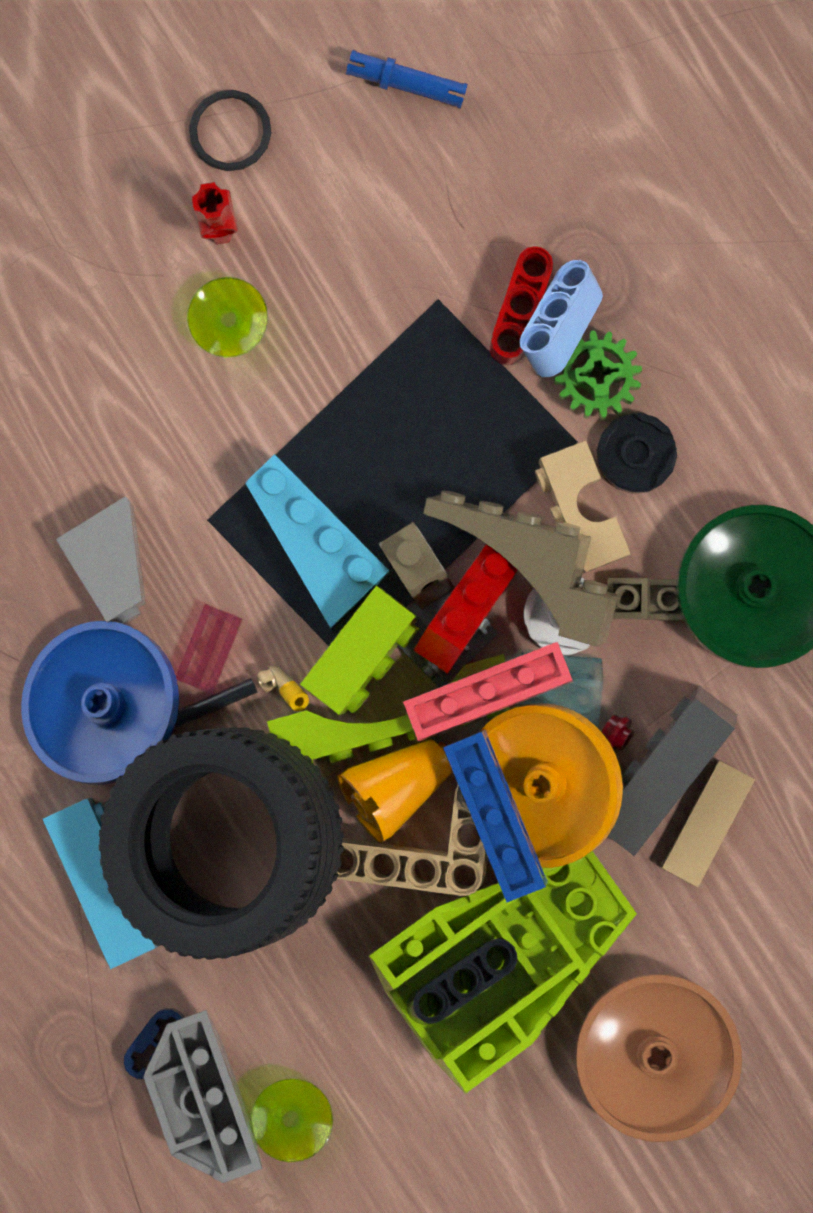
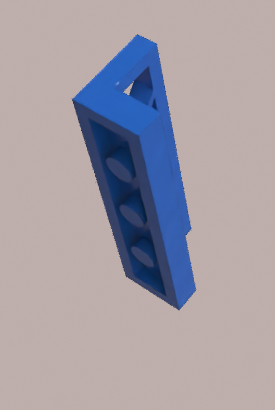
(496, 816)

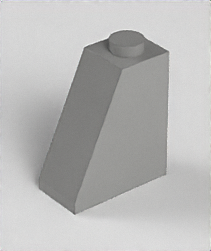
(108, 560)

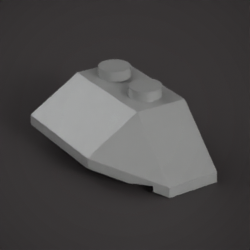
(201, 1100)

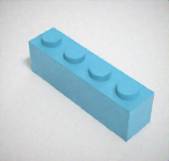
(77, 841)

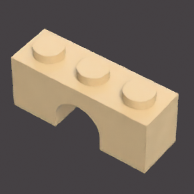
(564, 476)

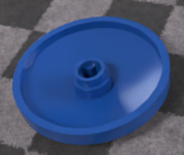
(98, 701)

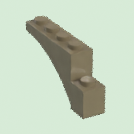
(545, 555)

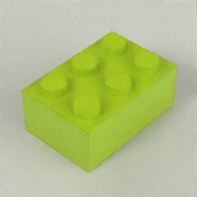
(361, 652)

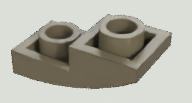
(645, 599)

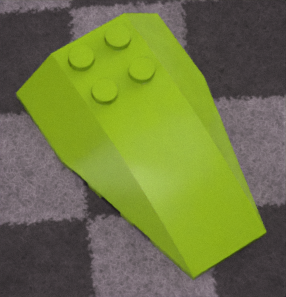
(557, 943)

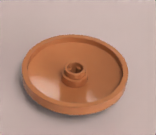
(658, 1057)

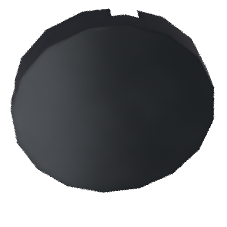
(636, 453)

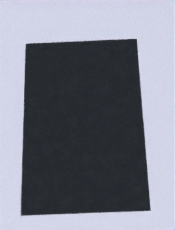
(409, 426)

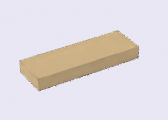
(707, 823)

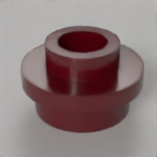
(618, 732)

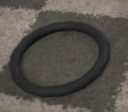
(226, 95)

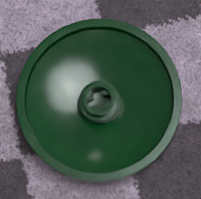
(750, 586)

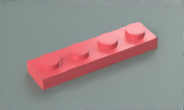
(488, 691)

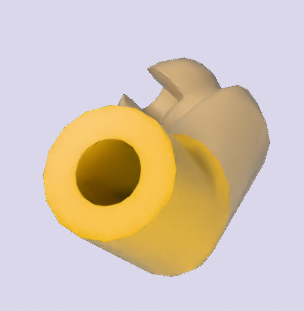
(284, 685)

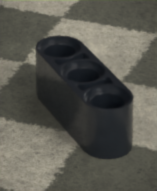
(481, 978)

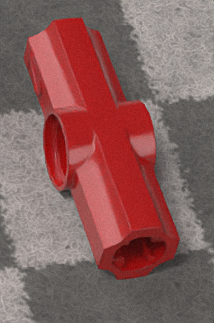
(214, 213)

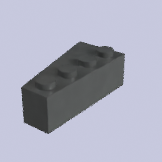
(670, 766)

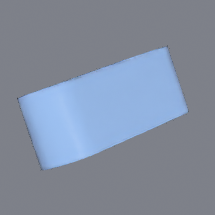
(561, 318)

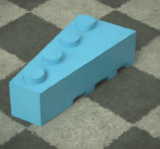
(321, 548)

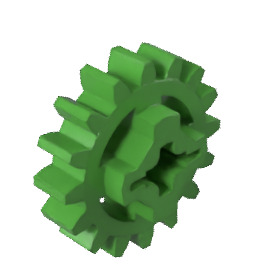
(600, 392)

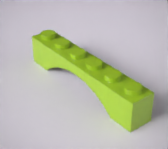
(332, 738)

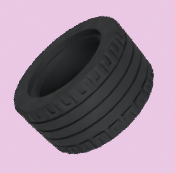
(140, 858)

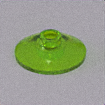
(223, 297)
(309, 1132)

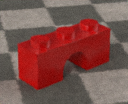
(466, 608)

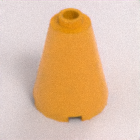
(394, 786)

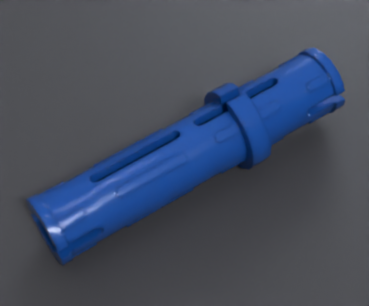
(406, 79)

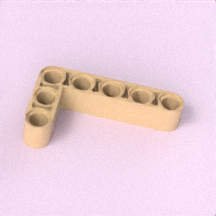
(406, 857)

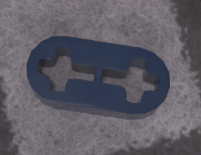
(145, 1038)

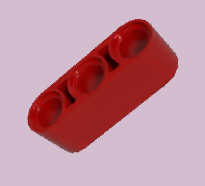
(525, 287)

